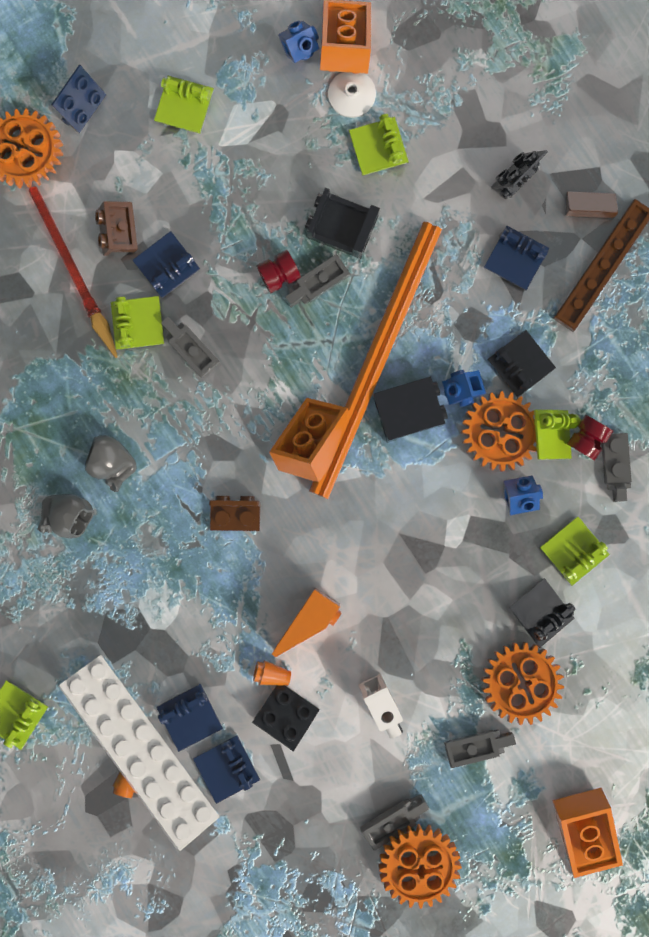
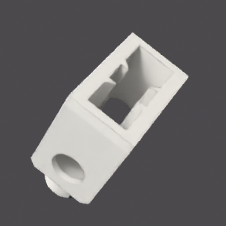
(382, 705)

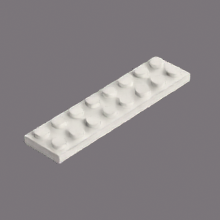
(139, 752)

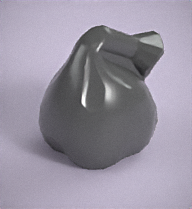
(109, 461)
(65, 515)

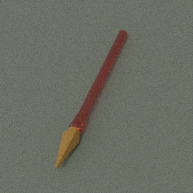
(98, 322)

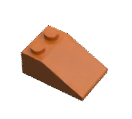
(346, 36)
(310, 440)
(312, 618)
(588, 832)

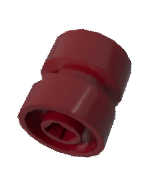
(278, 271)
(590, 437)

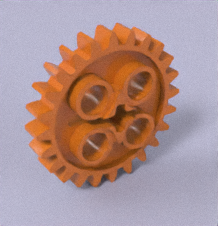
(32, 129)
(497, 453)
(503, 692)
(419, 888)

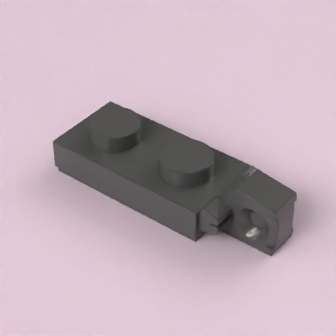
(318, 281)
(190, 347)
(617, 466)
(477, 747)
(396, 818)

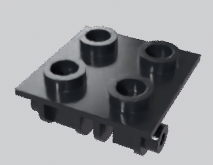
(523, 168)
(521, 363)
(542, 612)
(285, 716)

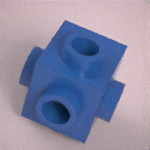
(299, 41)
(463, 387)
(522, 495)

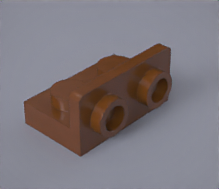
(116, 227)
(234, 515)

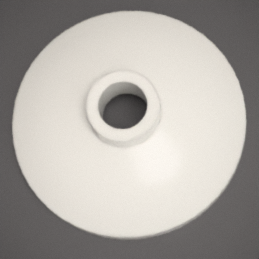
(347, 103)

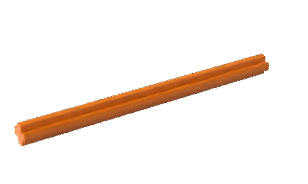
(380, 350)

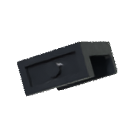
(341, 223)
(410, 408)

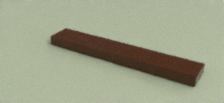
(603, 266)

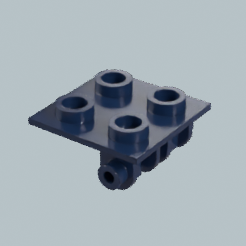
(78, 99)
(516, 257)
(166, 264)
(189, 717)
(226, 769)

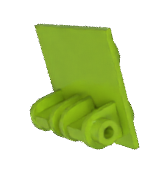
(183, 104)
(378, 145)
(137, 322)
(554, 433)
(575, 551)
(18, 715)

